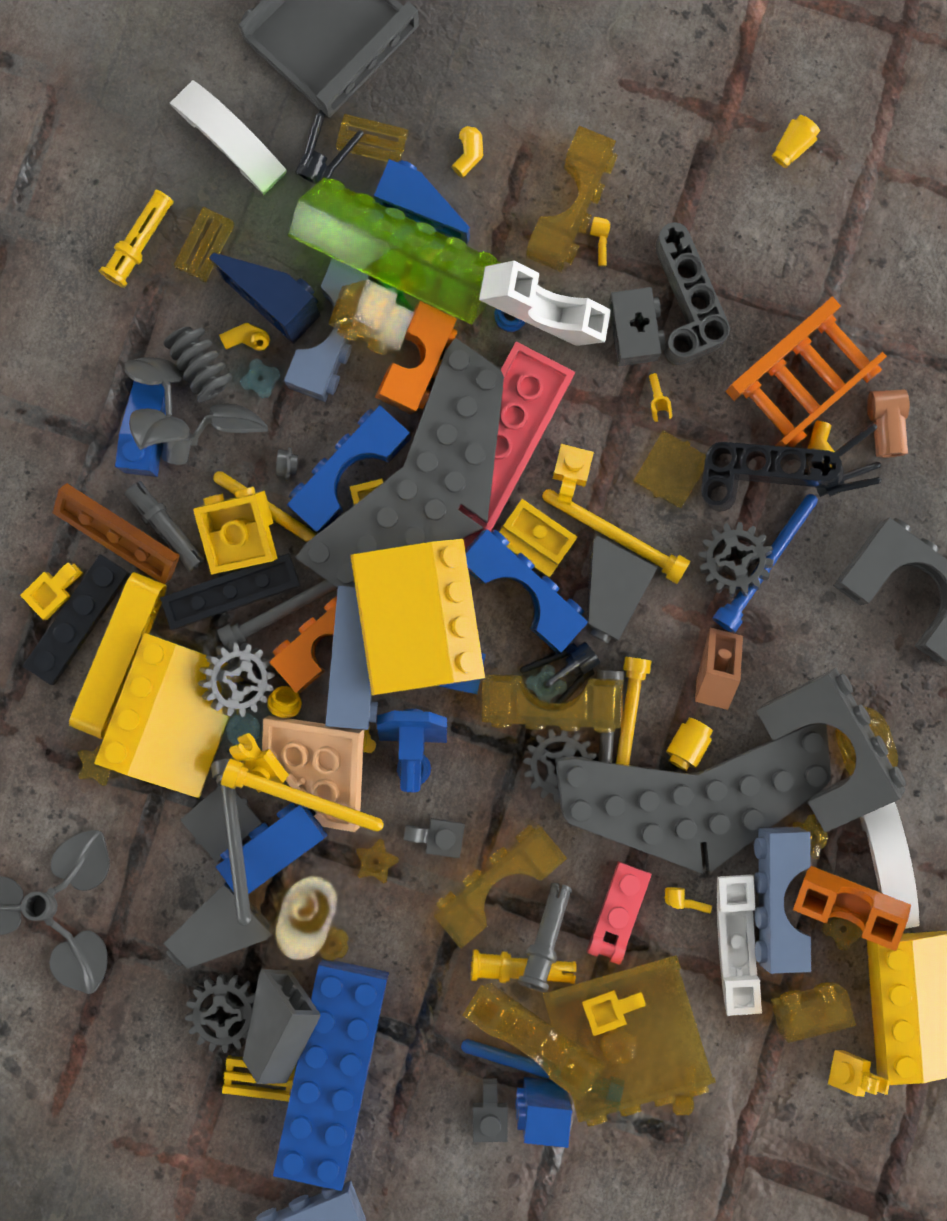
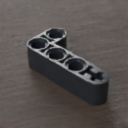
(771, 473)

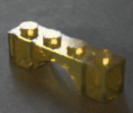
(556, 235)
(510, 702)
(464, 912)
(557, 1054)

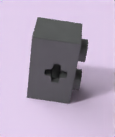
(629, 344)

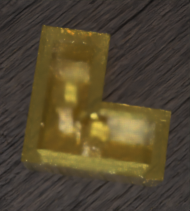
(371, 315)

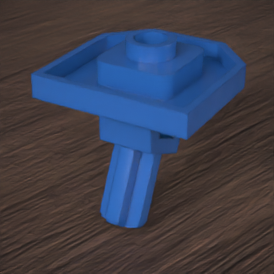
(412, 730)

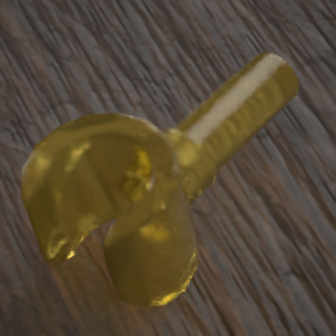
(683, 1105)

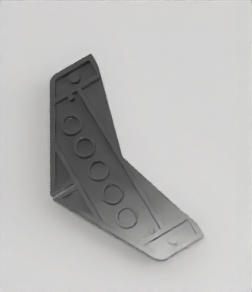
(444, 469)
(677, 811)

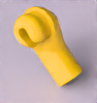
(473, 150)
(246, 334)
(820, 436)

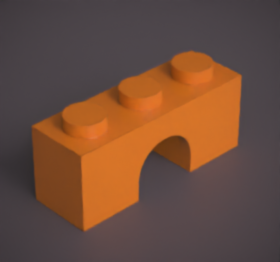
(430, 332)
(297, 659)
(875, 913)

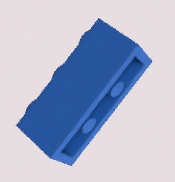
(276, 845)
(543, 1112)

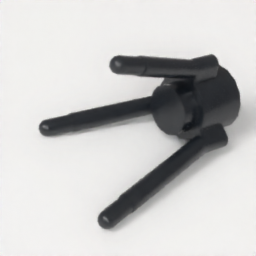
(312, 164)
(841, 487)
(580, 660)

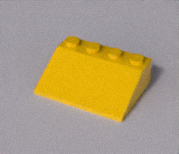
(417, 616)
(162, 722)
(910, 1007)

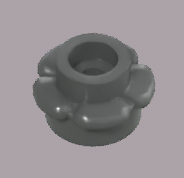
(286, 463)

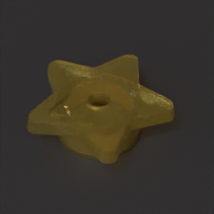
(89, 769)
(817, 834)
(380, 870)

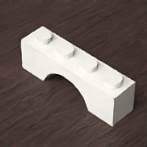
(515, 291)

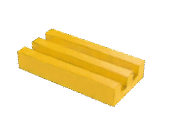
(252, 1091)

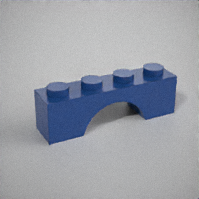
(376, 438)
(554, 618)

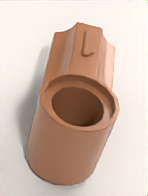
(888, 411)

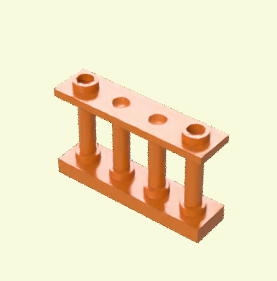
(799, 342)

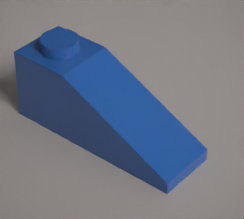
(416, 197)
(129, 457)

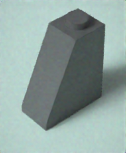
(614, 588)
(215, 931)
(278, 1026)

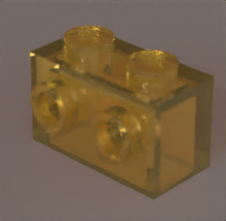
(812, 1011)

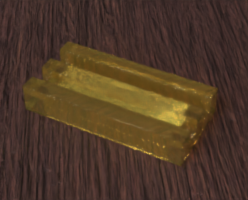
(373, 126)
(192, 269)

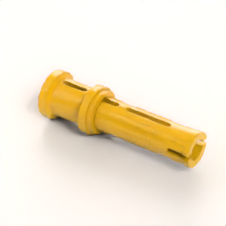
(128, 253)
(505, 967)

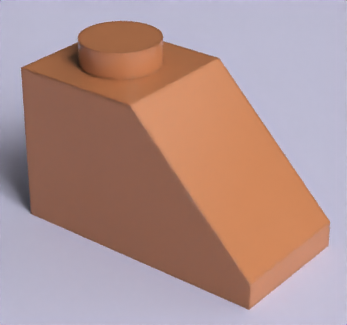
(719, 669)

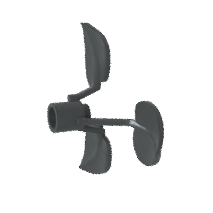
(155, 427)
(84, 864)

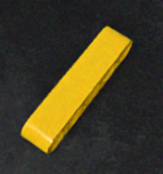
(114, 658)

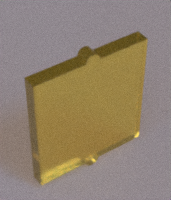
(671, 469)

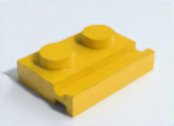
(537, 537)

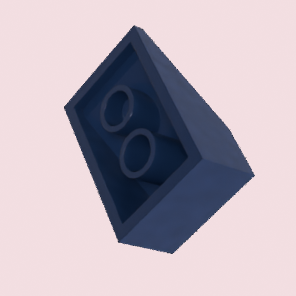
(274, 294)

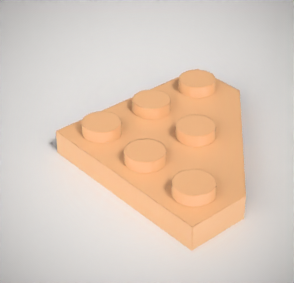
(319, 762)

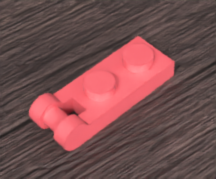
(619, 911)

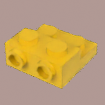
(236, 530)

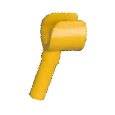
(601, 229)
(659, 402)
(676, 898)

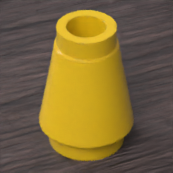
(795, 140)

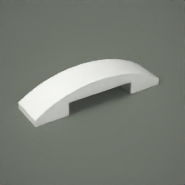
(229, 136)
(892, 857)
(737, 945)

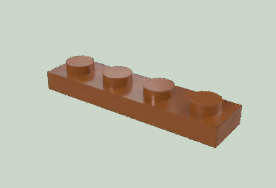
(115, 533)

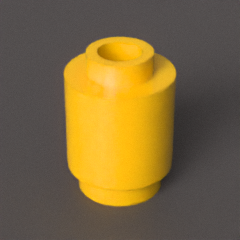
(689, 744)

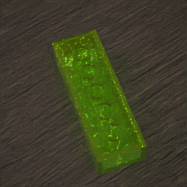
(392, 248)

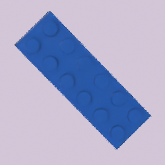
(331, 1075)

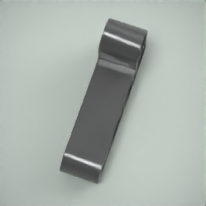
(684, 291)

